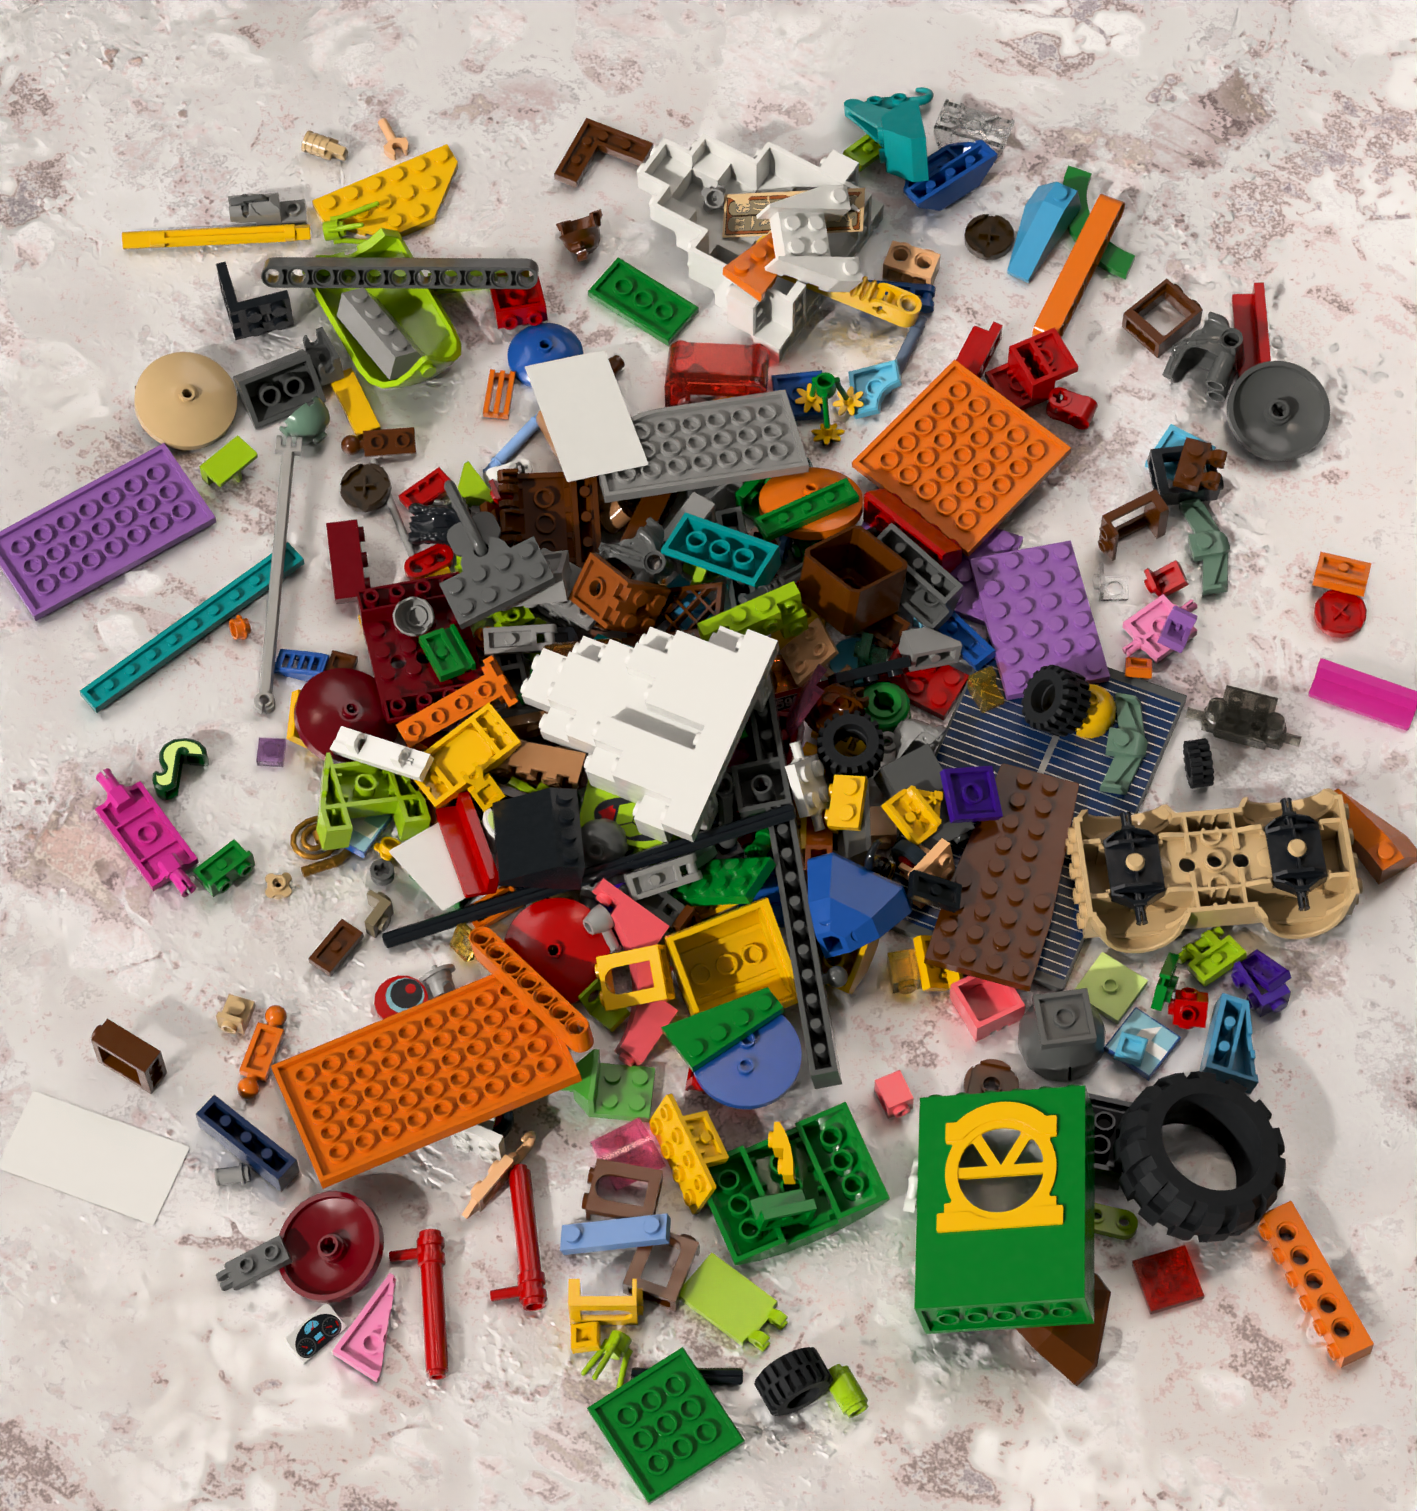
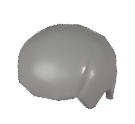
(413, 616)

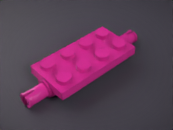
(146, 834)

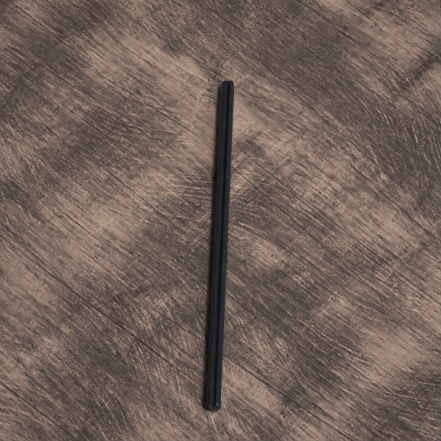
(591, 875)

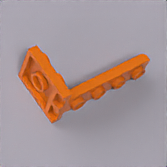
(459, 704)

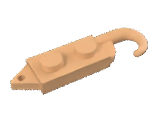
(498, 1172)

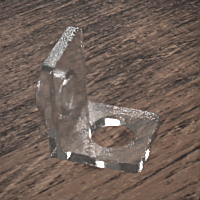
(1101, 583)

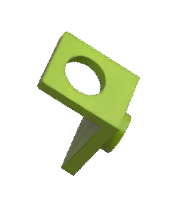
(608, 1019)

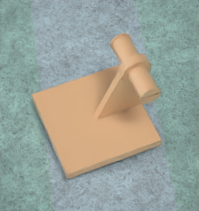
(809, 650)

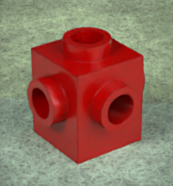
(1189, 1008)

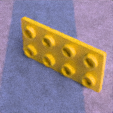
(690, 1148)

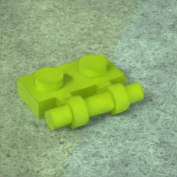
(1216, 960)

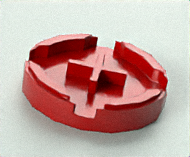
(1340, 614)

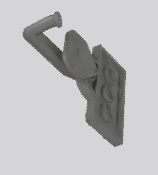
(492, 571)

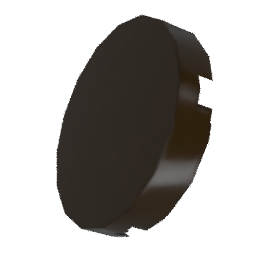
(989, 237)
(365, 487)

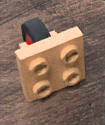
(934, 862)

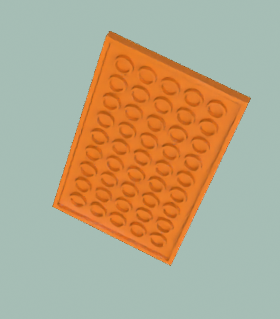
(420, 1078)

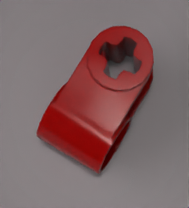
(1072, 409)

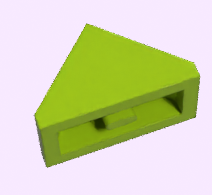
(473, 487)

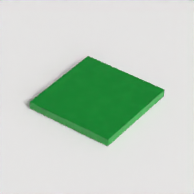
(665, 1425)

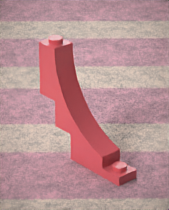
(637, 929)

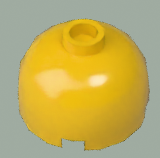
(1100, 714)

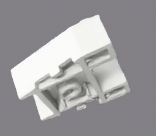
(803, 242)

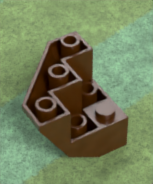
(1073, 1348)

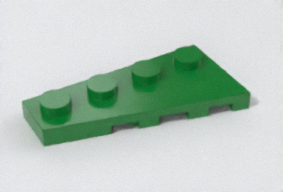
(717, 1029)

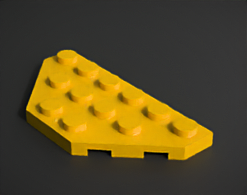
(406, 195)

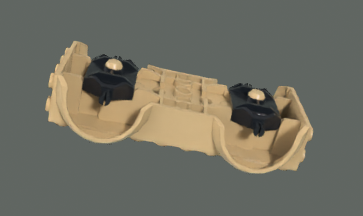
(1140, 899)

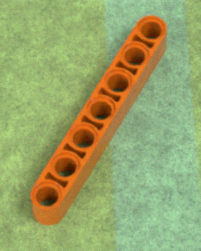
(1080, 265)
(531, 989)

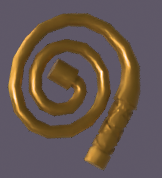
(319, 866)

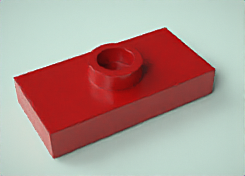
(426, 490)

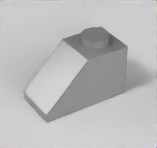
(928, 648)

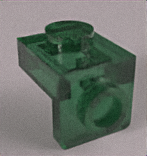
(867, 653)

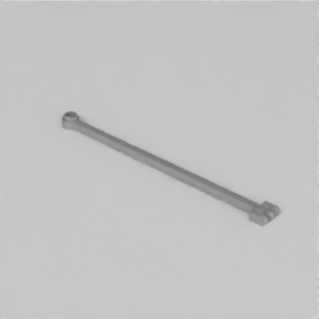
(277, 569)

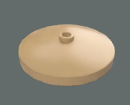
(180, 420)

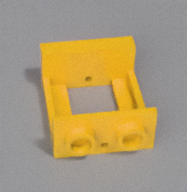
(661, 974)
(579, 1303)

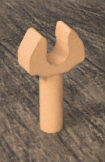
(393, 141)

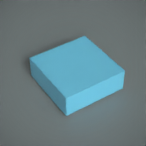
(1131, 1049)

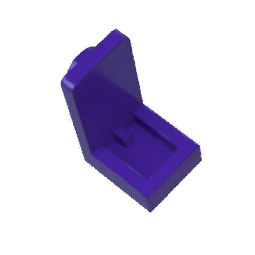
(1265, 1003)

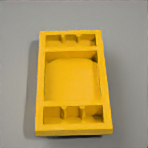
(480, 739)

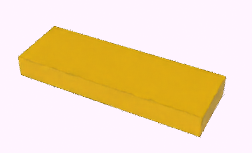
(355, 404)

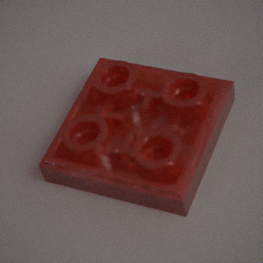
(1167, 1279)

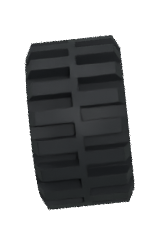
(1056, 700)
(850, 726)
(793, 1381)

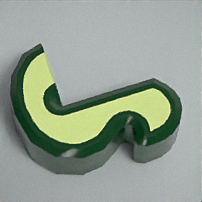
(171, 762)

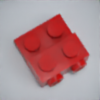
(519, 306)

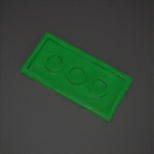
(643, 301)

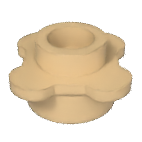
(278, 892)

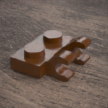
(1192, 463)

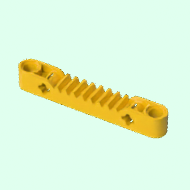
(871, 295)

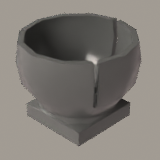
(1060, 1034)

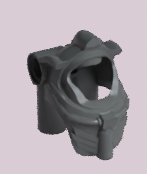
(1210, 348)
(641, 553)

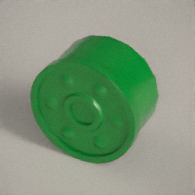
(887, 705)

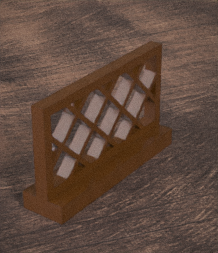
(682, 592)

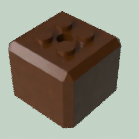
(852, 580)

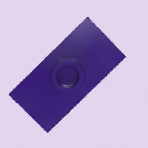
(1265, 971)

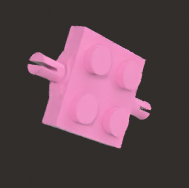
(1147, 625)

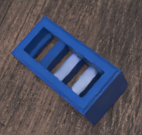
(311, 658)

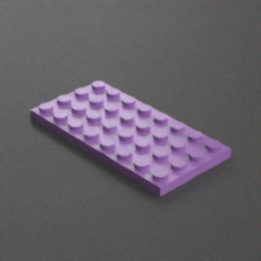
(101, 531)

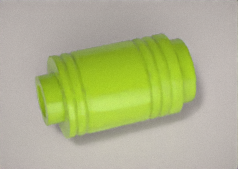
(847, 1391)

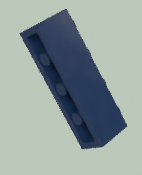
(247, 1143)

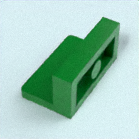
(782, 1210)

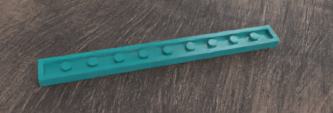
(185, 632)

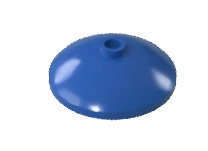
(527, 347)

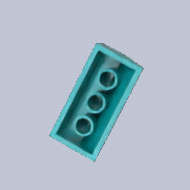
(723, 551)

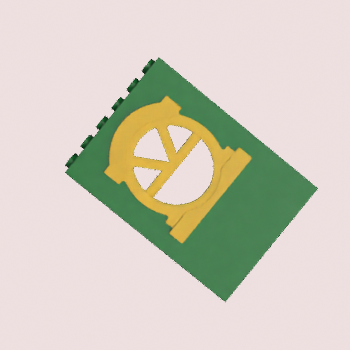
(1015, 1264)

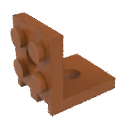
(619, 597)

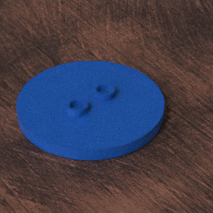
(754, 1069)

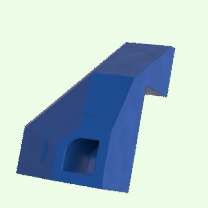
(851, 904)

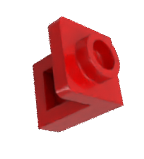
(1166, 579)

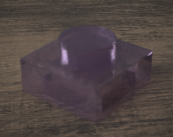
(271, 752)

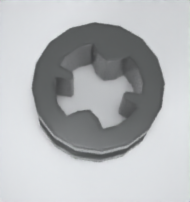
(385, 879)

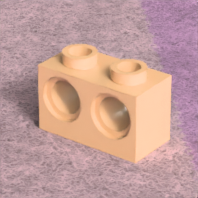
(910, 268)

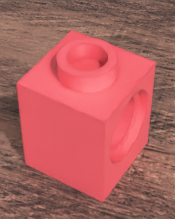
(894, 1094)

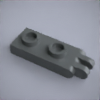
(254, 1264)

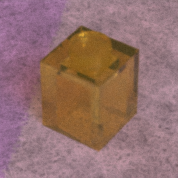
(903, 971)

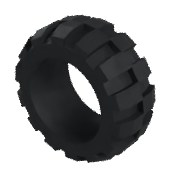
(1233, 1121)

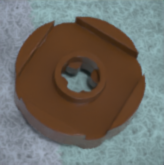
(988, 1071)

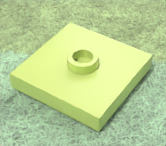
(1112, 987)

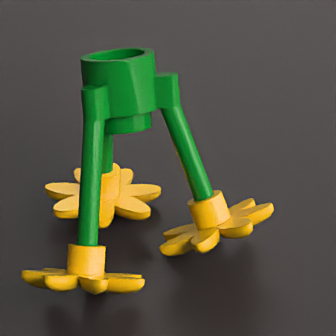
(822, 389)

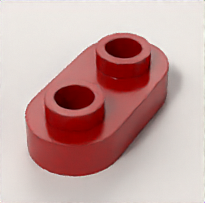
(427, 561)

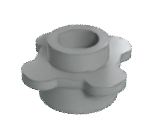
(709, 193)

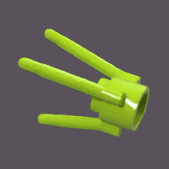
(336, 228)
(614, 1347)

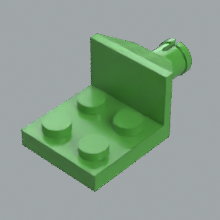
(613, 1089)

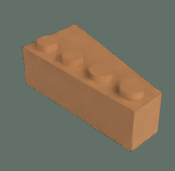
(543, 764)

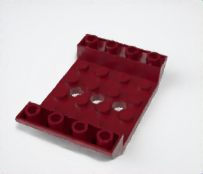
(415, 685)

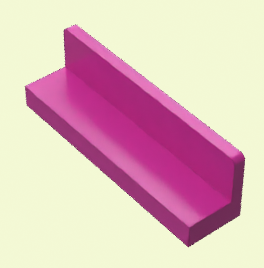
(1364, 694)

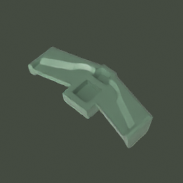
(1207, 545)
(1125, 744)

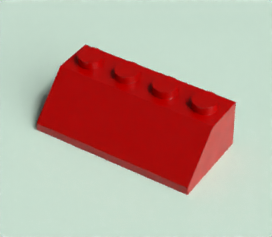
(883, 508)

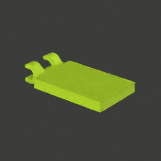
(732, 1302)

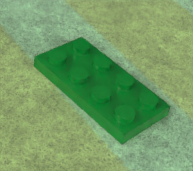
(726, 882)

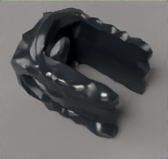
(431, 523)

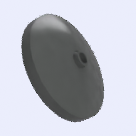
(1283, 390)

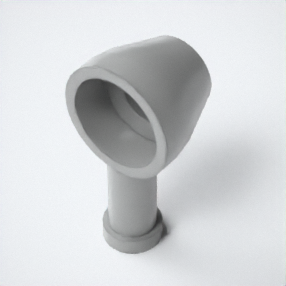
(600, 921)

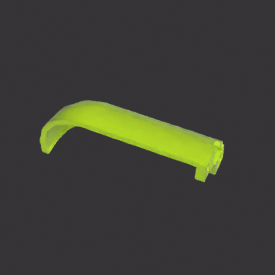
(413, 308)

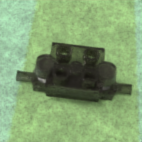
(1245, 719)

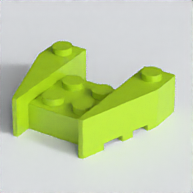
(364, 791)

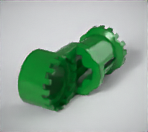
(761, 845)

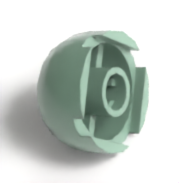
(308, 423)

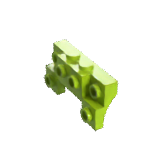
(765, 614)

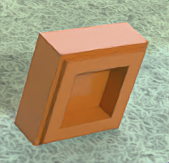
(1138, 667)

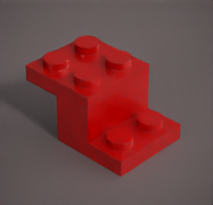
(1032, 369)

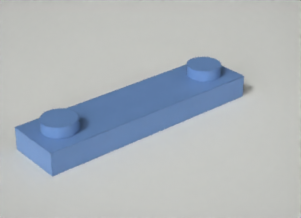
(615, 1234)

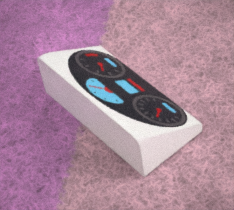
(315, 1333)

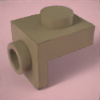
(381, 915)

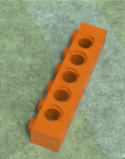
(1287, 1220)

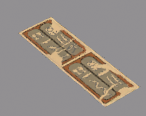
(741, 213)

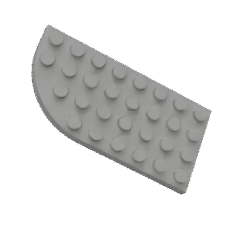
(711, 446)

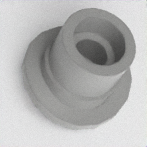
(436, 978)

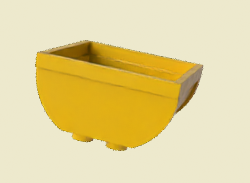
(732, 958)

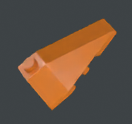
(1377, 843)

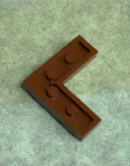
(599, 137)

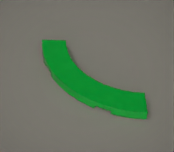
(1113, 259)

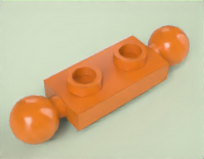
(261, 1052)

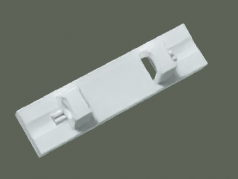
(382, 754)

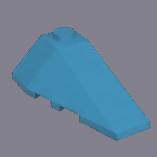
(1041, 227)

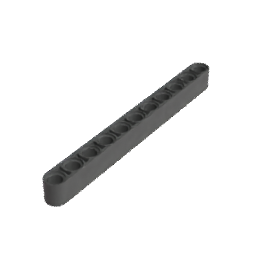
(410, 266)

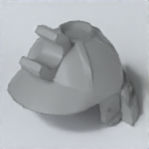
(912, 735)

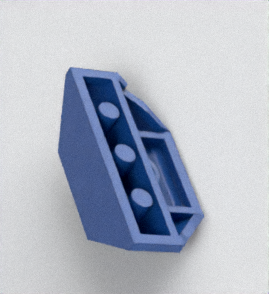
(952, 174)

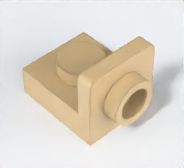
(235, 1014)

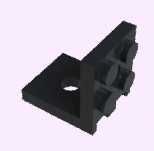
(257, 314)

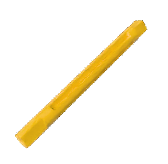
(215, 236)

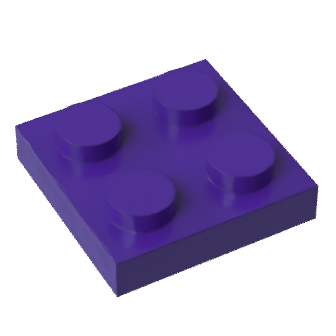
(971, 794)

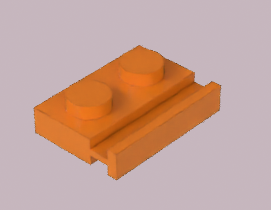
(1342, 574)

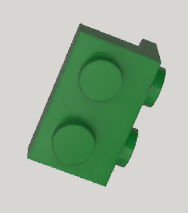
(224, 868)

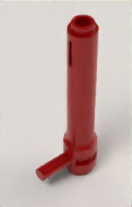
(431, 1261)
(530, 1275)

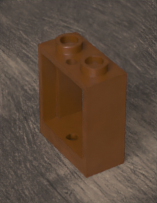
(1145, 333)
(128, 1055)

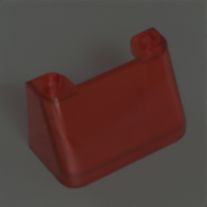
(715, 370)

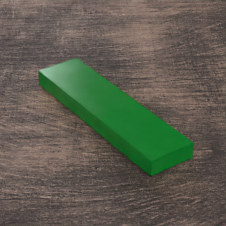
(806, 510)

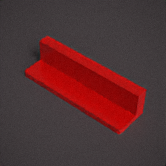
(1251, 321)
(980, 348)
(468, 847)

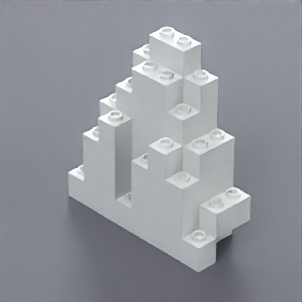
(676, 182)
(655, 717)

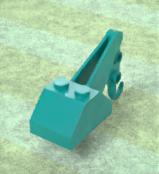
(897, 128)

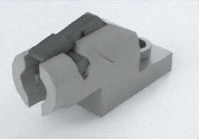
(266, 209)

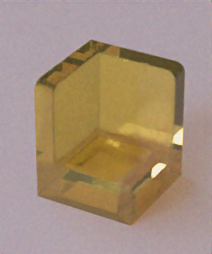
(984, 689)

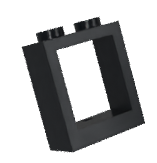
(1159, 481)

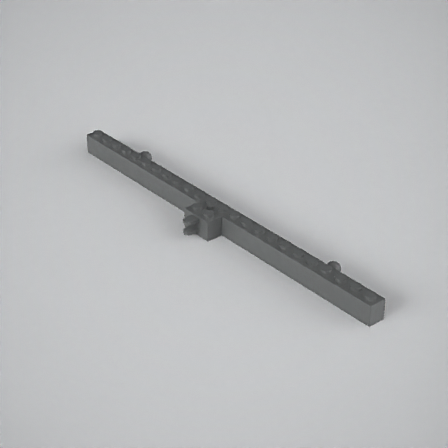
(764, 787)

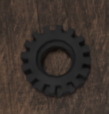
(1198, 763)

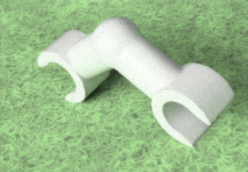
(911, 1196)

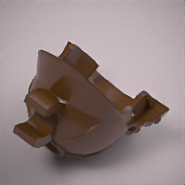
(581, 235)
(834, 700)

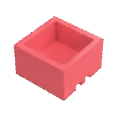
(986, 1005)

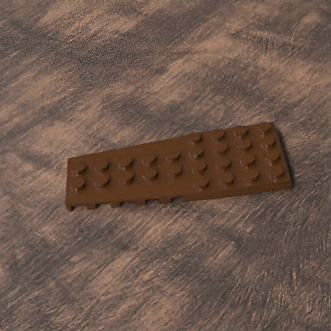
(1008, 882)

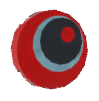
(399, 995)

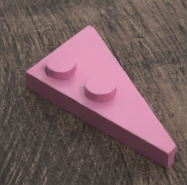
(366, 1338)

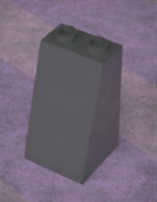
(923, 771)

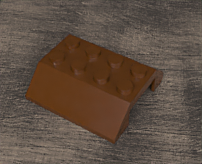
(551, 510)

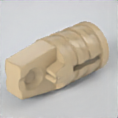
(323, 146)

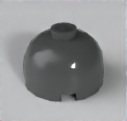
(603, 841)

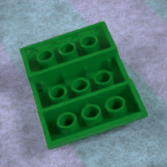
(829, 1167)

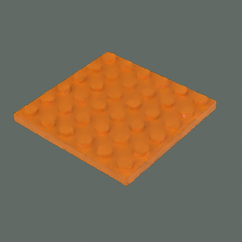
(962, 456)

